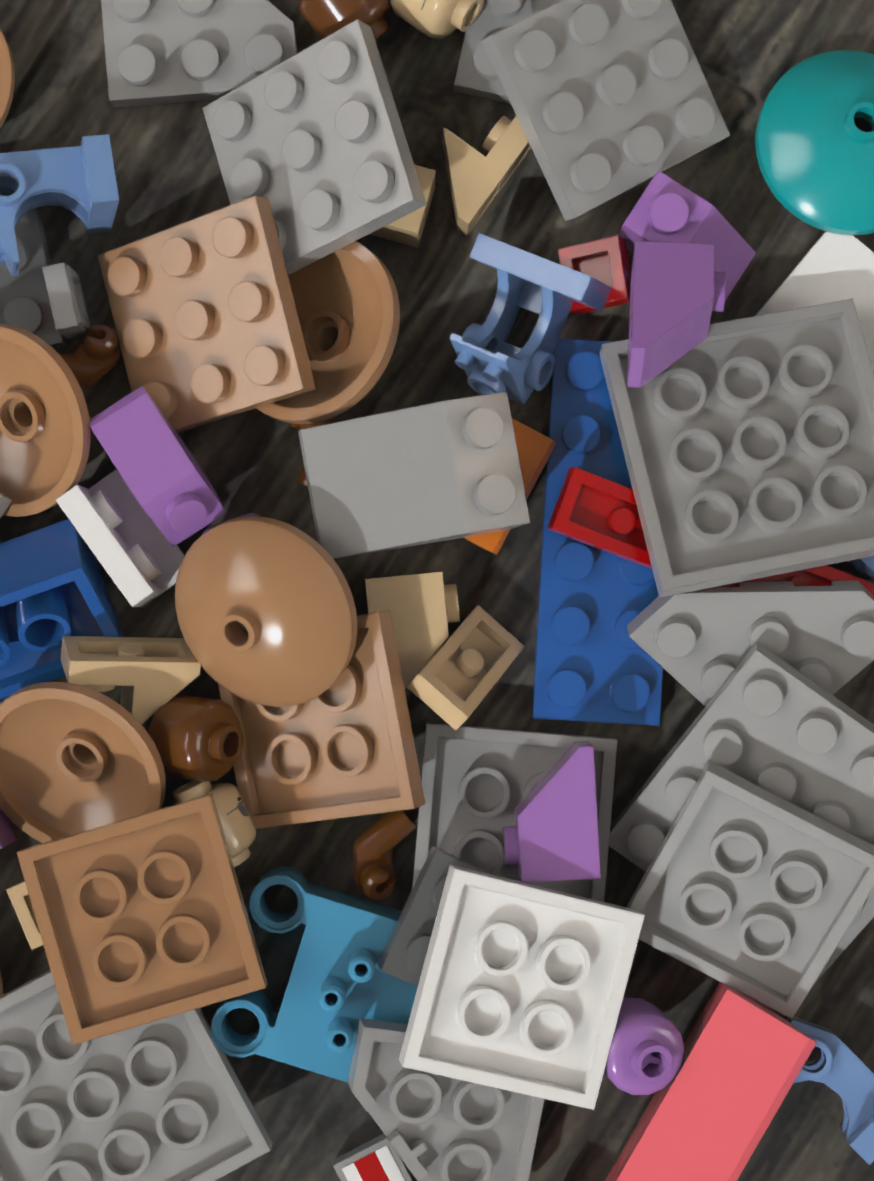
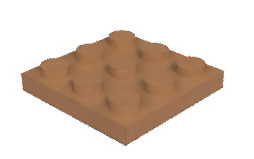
(208, 316)
(337, 752)
(142, 919)

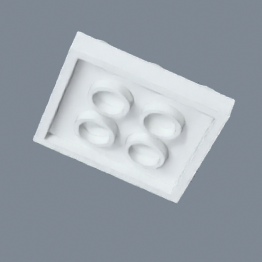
(521, 988)

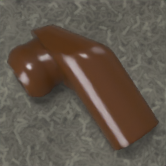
(95, 355)
(374, 854)

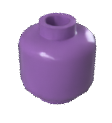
(644, 1049)

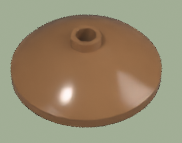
(348, 298)
(45, 451)
(285, 596)
(74, 761)

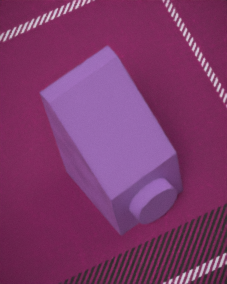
(679, 216)
(669, 304)
(157, 466)
(558, 823)

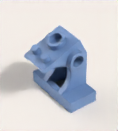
(67, 177)
(535, 286)
(849, 1078)

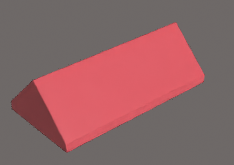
(722, 1098)

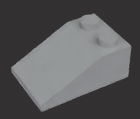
(414, 476)

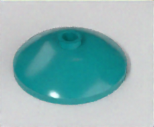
(812, 147)

